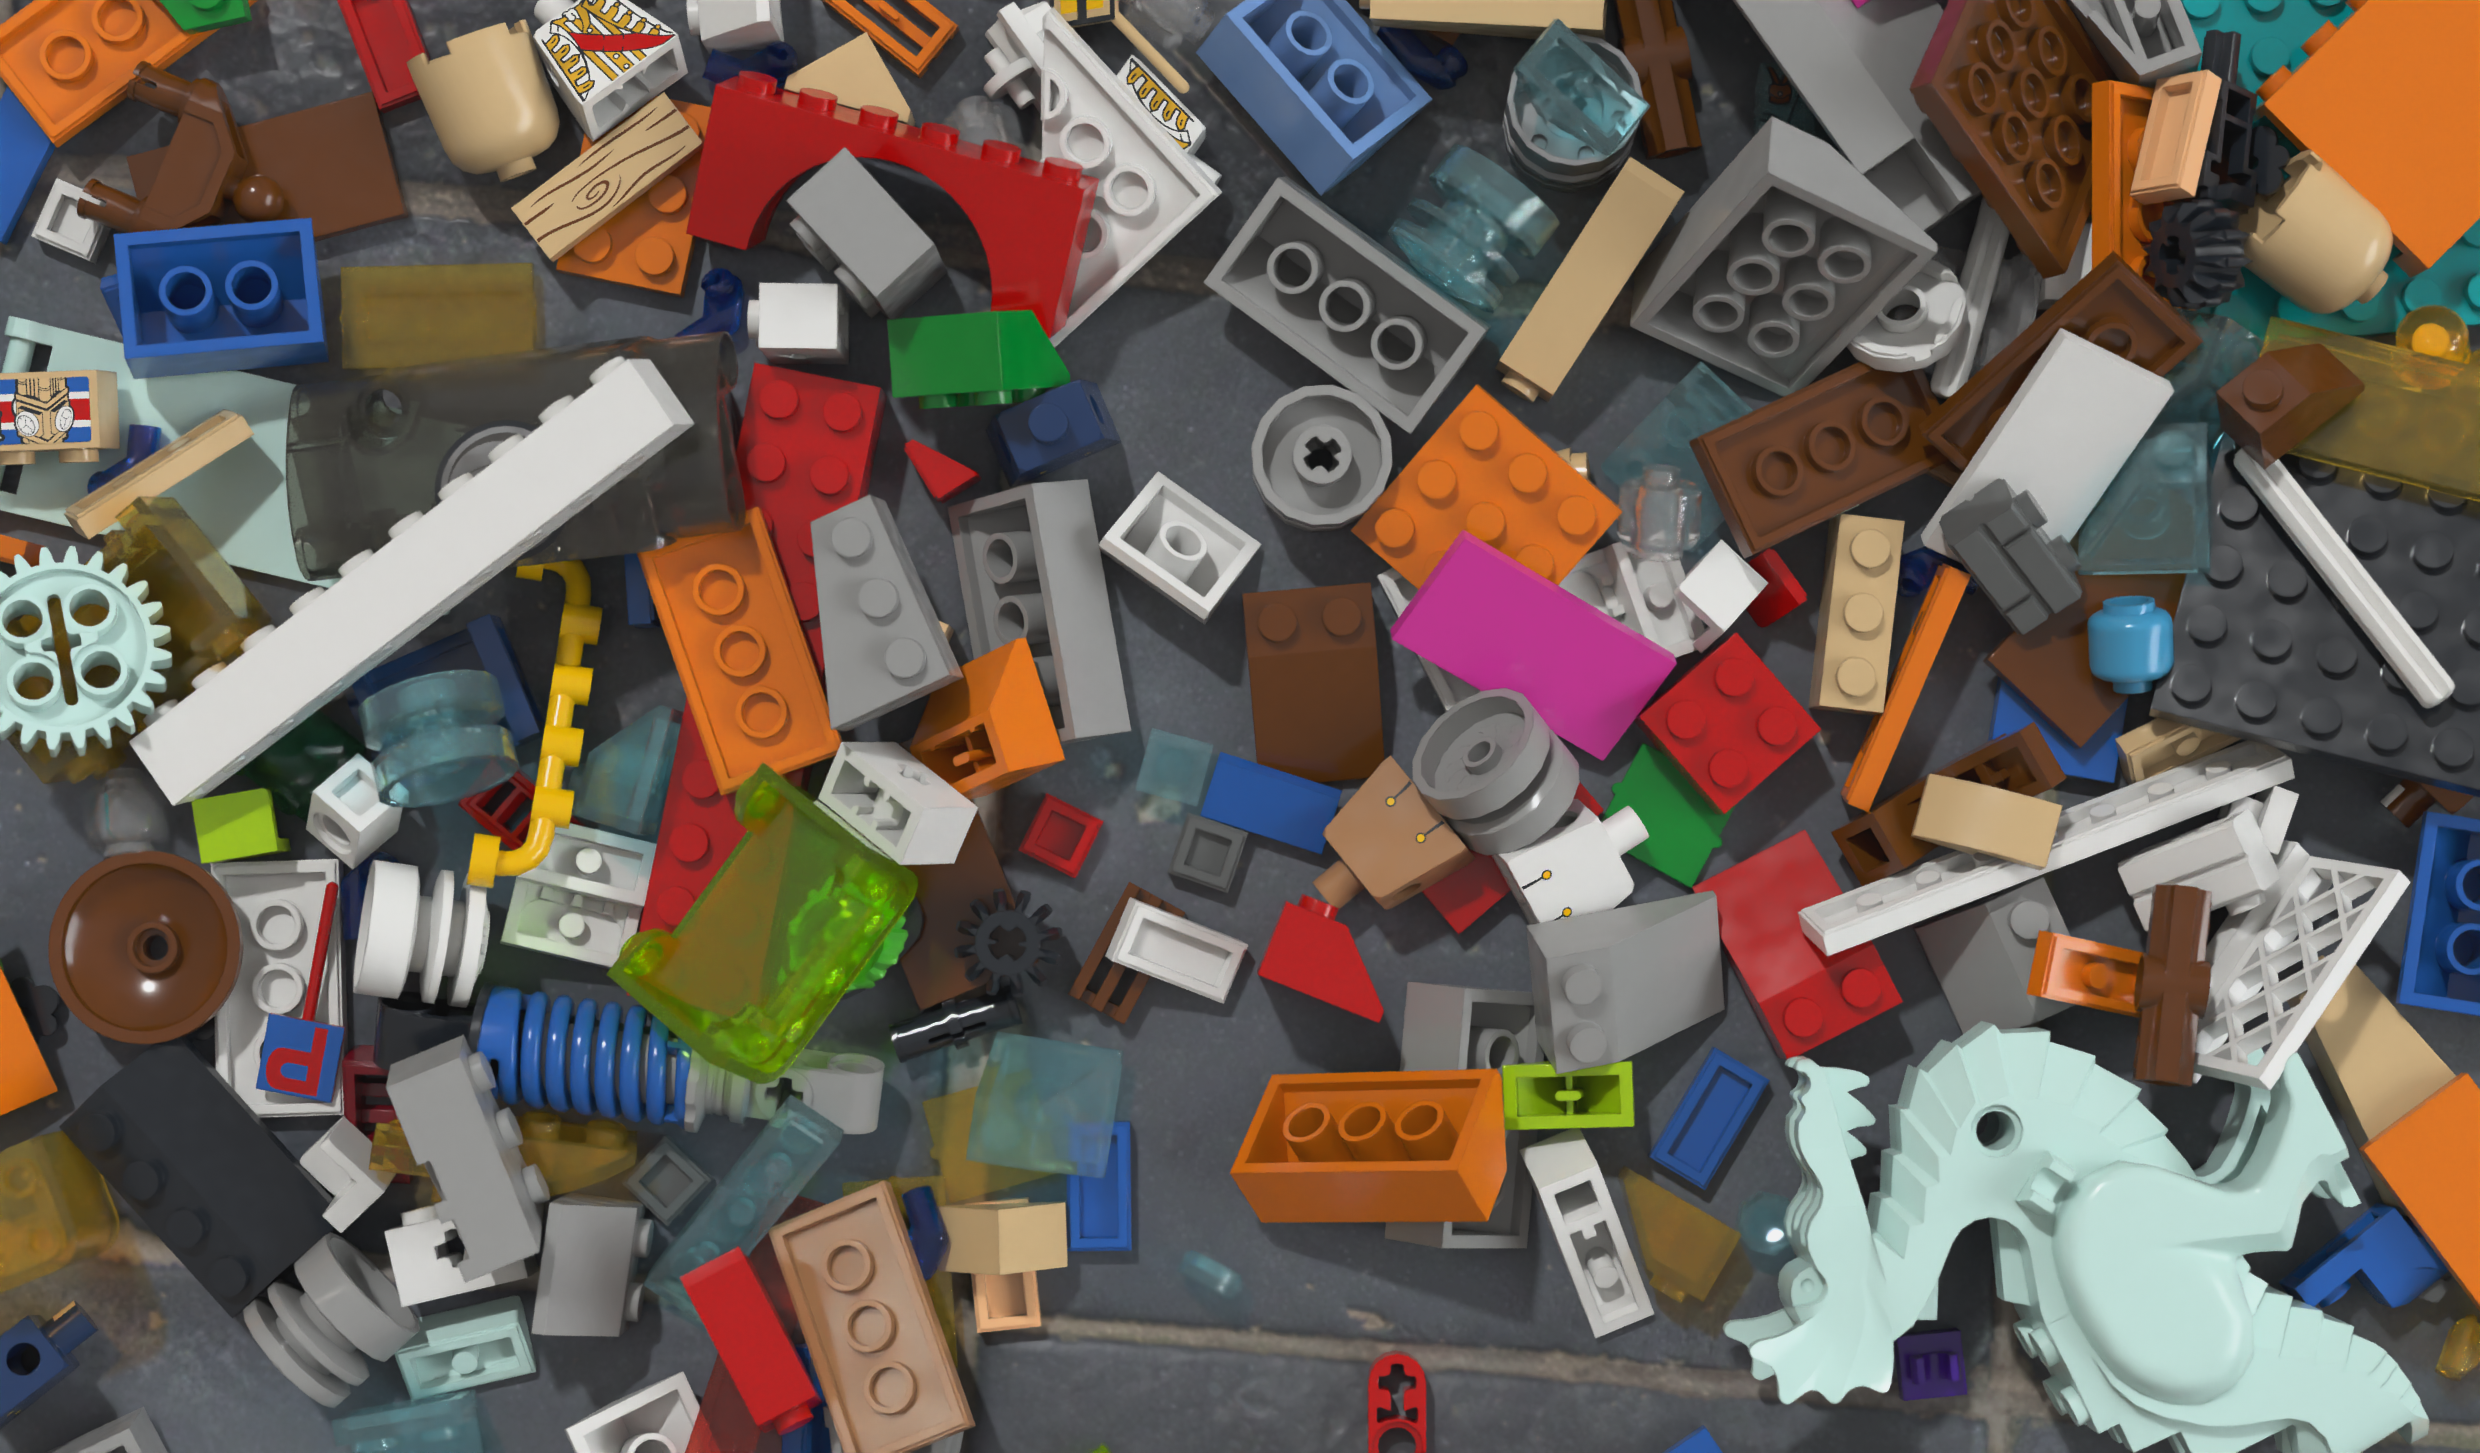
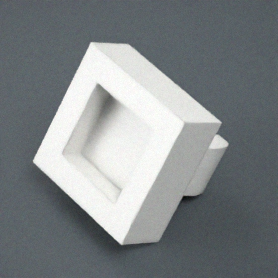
(2271, 811)

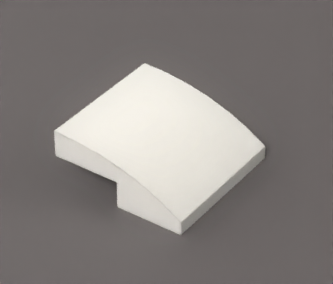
(1637, 595)
(581, 897)

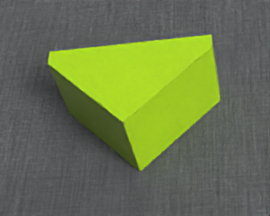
(1573, 1099)

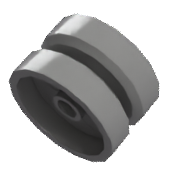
(1328, 421)
(1495, 771)

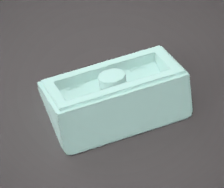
(467, 1348)

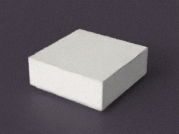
(64, 229)

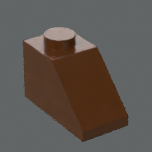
(2284, 399)

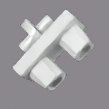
(1017, 54)

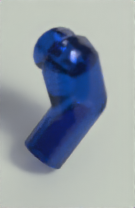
(353, 891)

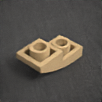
(1986, 821)

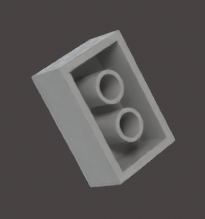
(858, 225)

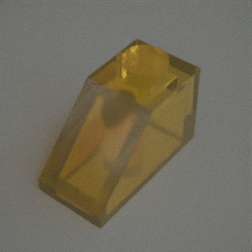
(1675, 1238)

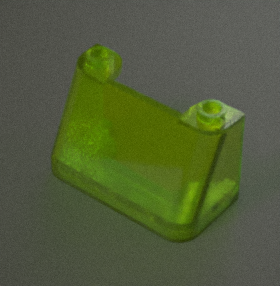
(770, 933)

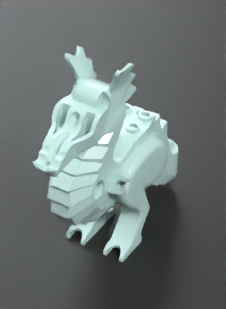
(2098, 1240)

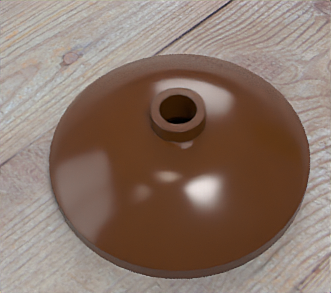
(105, 940)

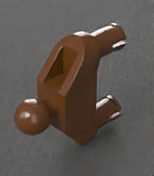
(199, 169)

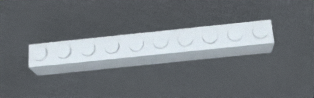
(412, 579)

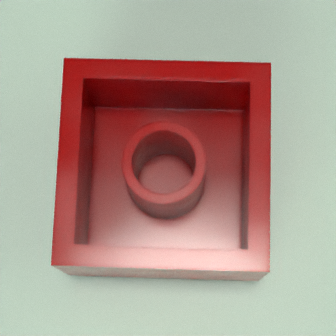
(1727, 724)

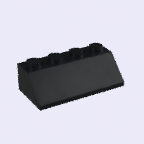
(202, 1172)

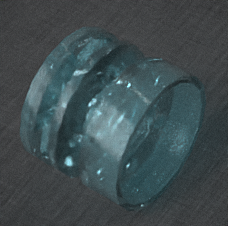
(1480, 219)

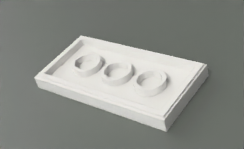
(2062, 435)
(280, 925)

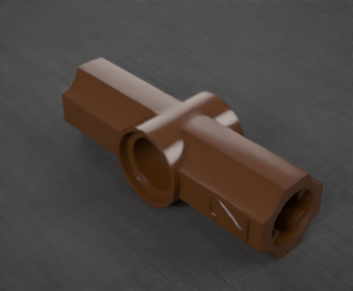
(1664, 69)
(2172, 986)

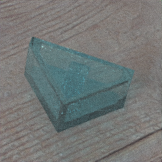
(1578, 90)

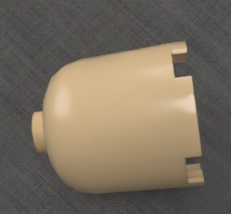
(489, 100)
(2317, 239)

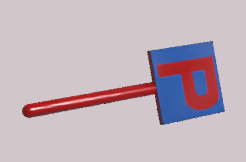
(299, 1053)

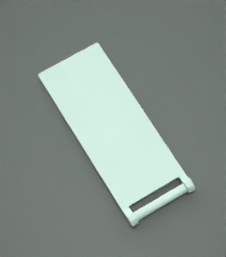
(232, 499)

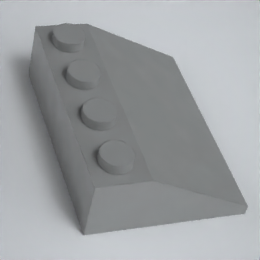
(1778, 262)

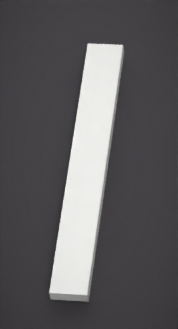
(2079, 834)

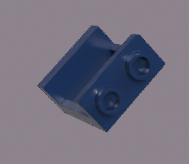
(480, 648)

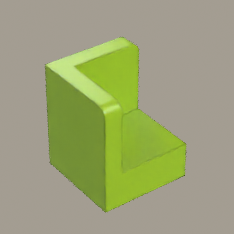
(237, 826)

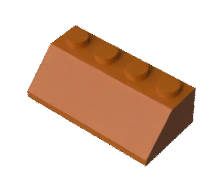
(1375, 1147)

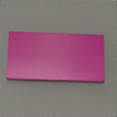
(1523, 633)

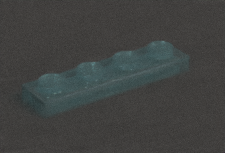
(748, 1197)

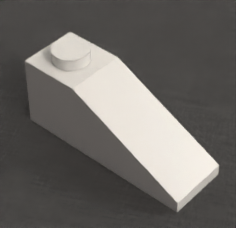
(1587, 1231)

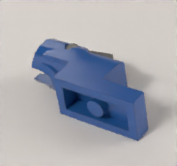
(2385, 1257)

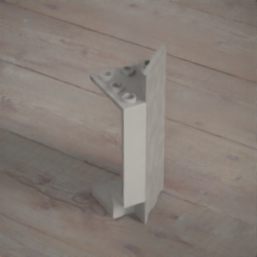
(1856, 81)

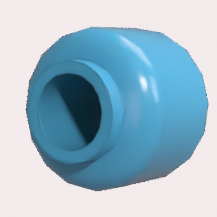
(2130, 643)

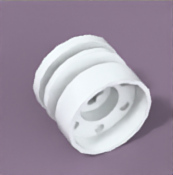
(420, 935)

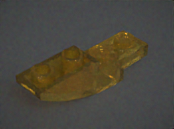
(564, 1151)

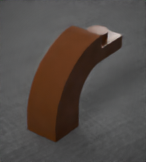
(1881, 839)

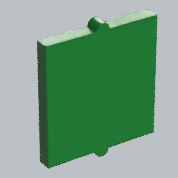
(1675, 816)

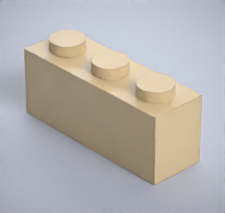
(1856, 614)

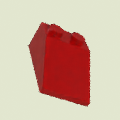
(1787, 979)

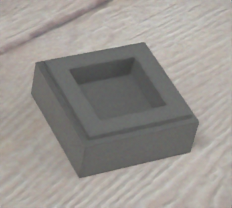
(1207, 852)
(667, 1180)

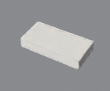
(1176, 950)

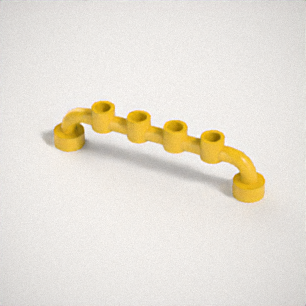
(560, 741)

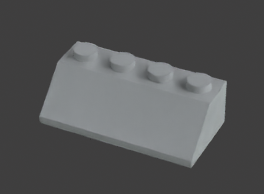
(1347, 303)
(1038, 574)
(1473, 1030)

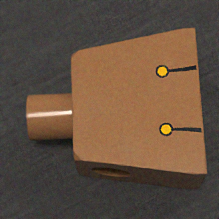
(1389, 842)

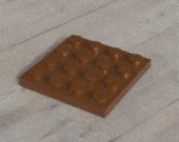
(2016, 110)

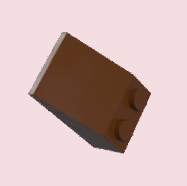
(1315, 681)

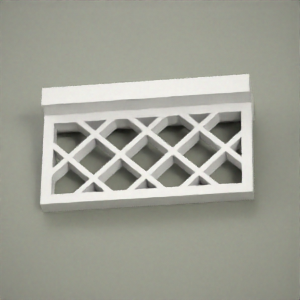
(2260, 944)

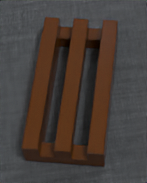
(1101, 1000)

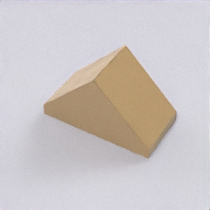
(855, 76)
(1005, 1237)

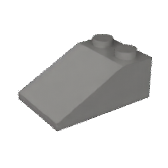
(1624, 978)

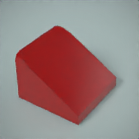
(940, 473)
(1780, 594)

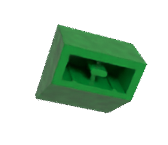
(972, 359)

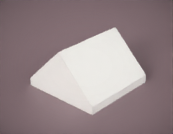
(1179, 547)
(642, 1422)

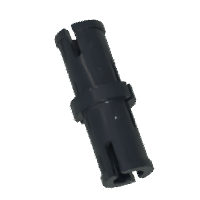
(955, 1024)

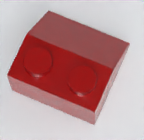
(1319, 958)

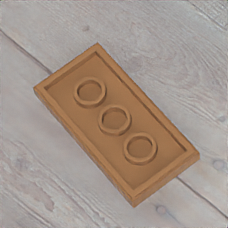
(871, 1324)

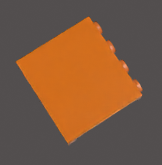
(2394, 114)

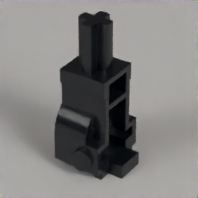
(2226, 158)

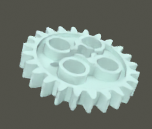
(121, 641)

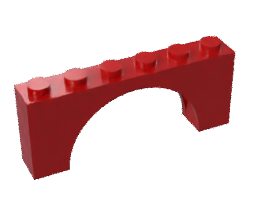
(1024, 210)

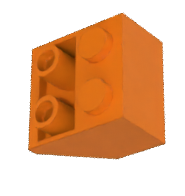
(989, 724)

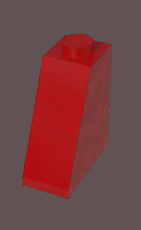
(752, 1342)

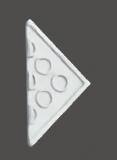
(1144, 176)

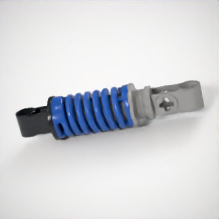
(616, 1063)

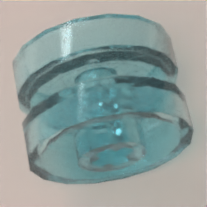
(438, 738)

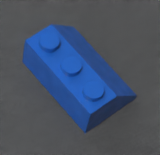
(220, 298)
(2444, 919)

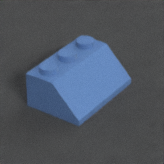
(1314, 82)

